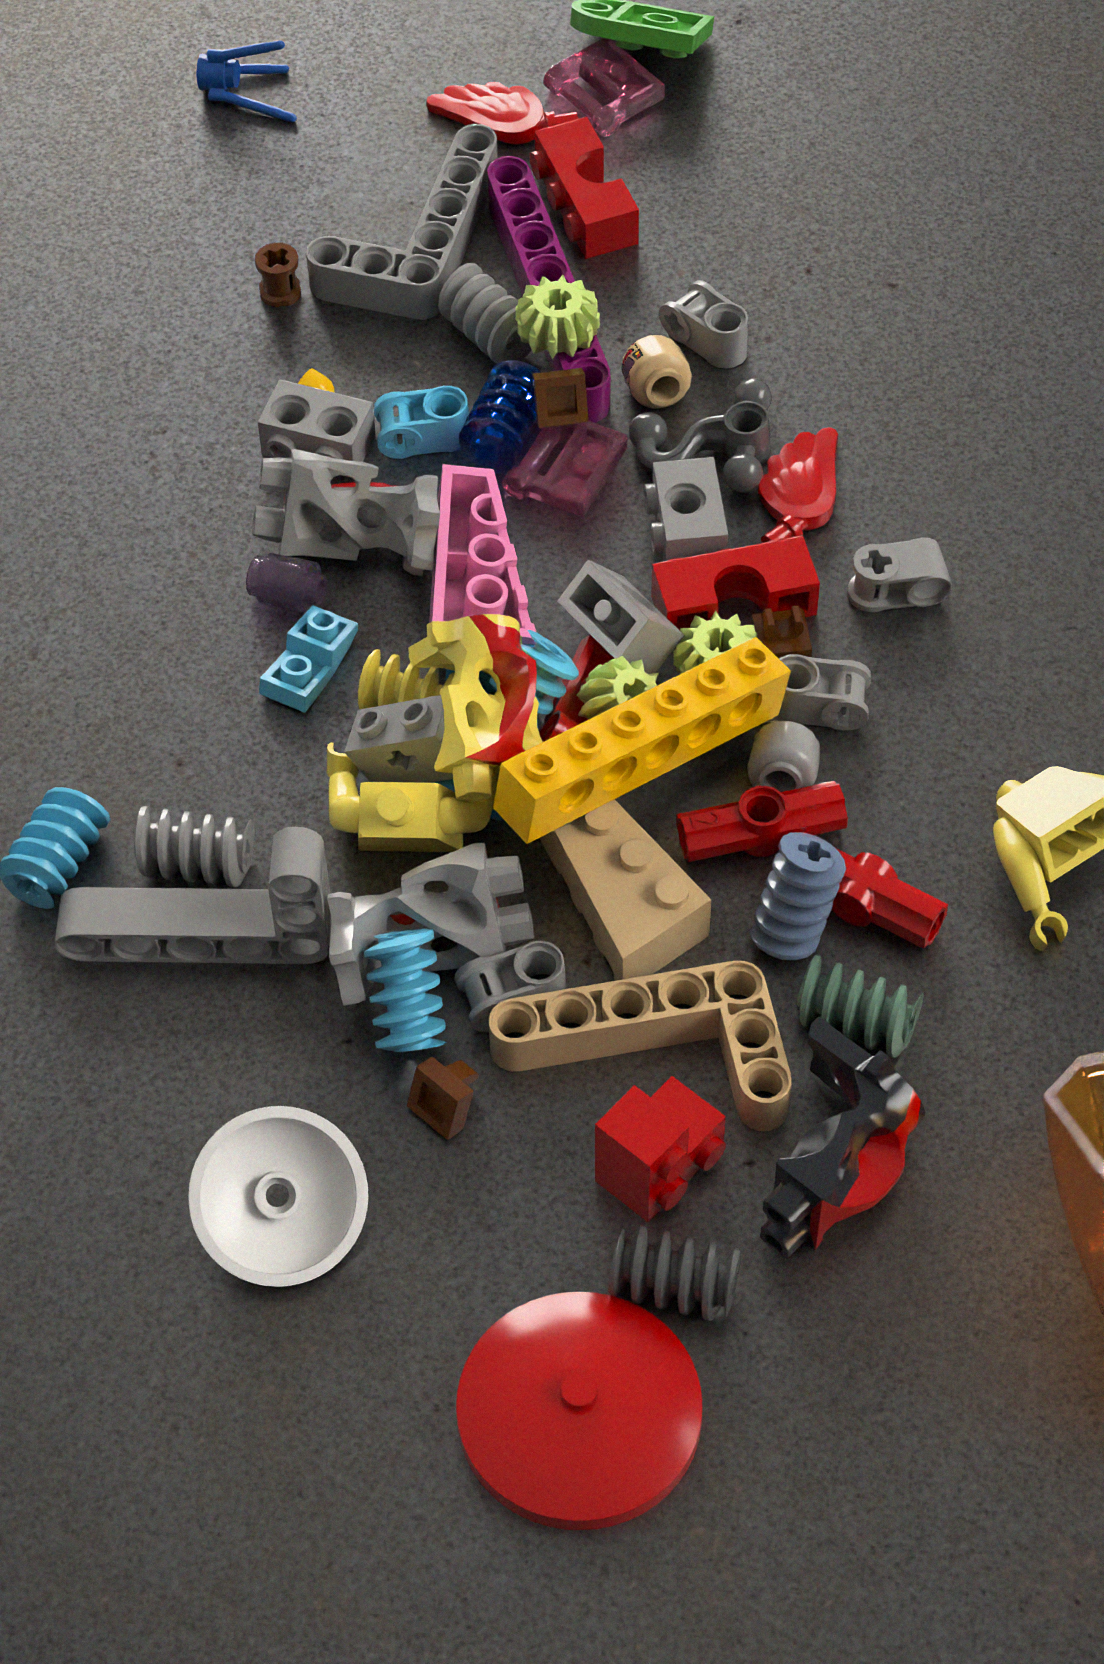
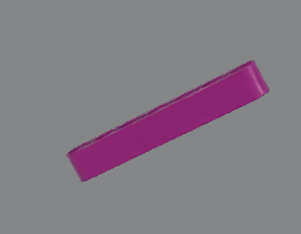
(535, 253)

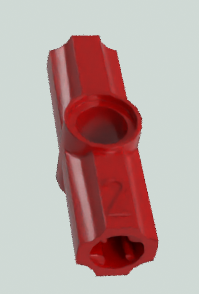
(735, 824)
(876, 895)

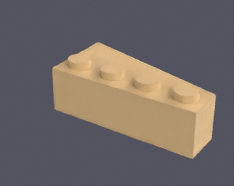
(629, 891)

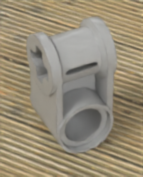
(711, 325)
(903, 572)
(820, 689)
(509, 977)

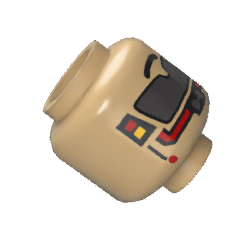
(656, 371)

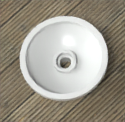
(323, 1203)

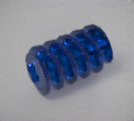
(500, 417)

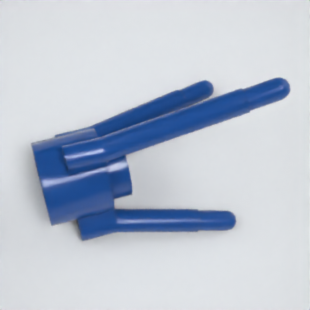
(219, 73)

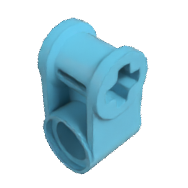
(426, 420)

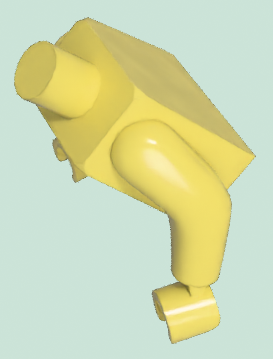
(400, 813)
(1045, 833)

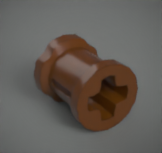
(277, 266)

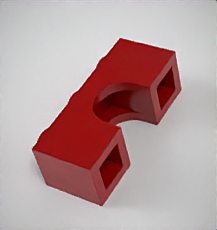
(572, 167)
(767, 573)

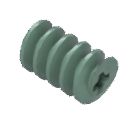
(858, 1007)

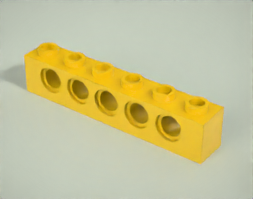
(640, 740)

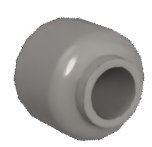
(784, 756)

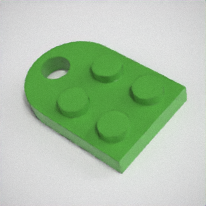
(642, 24)

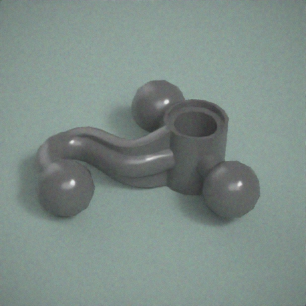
(739, 433)

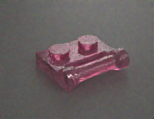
(614, 76)
(577, 471)

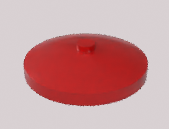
(579, 1410)

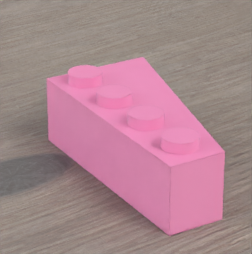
(473, 552)

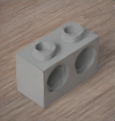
(315, 423)

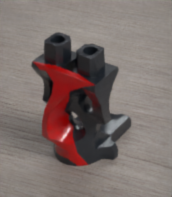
(848, 1158)

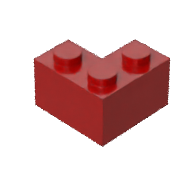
(656, 1145)

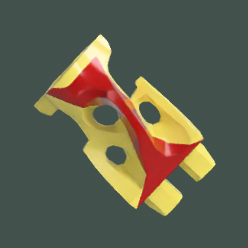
(481, 726)

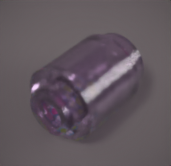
(286, 582)

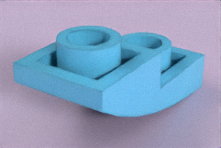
(310, 659)

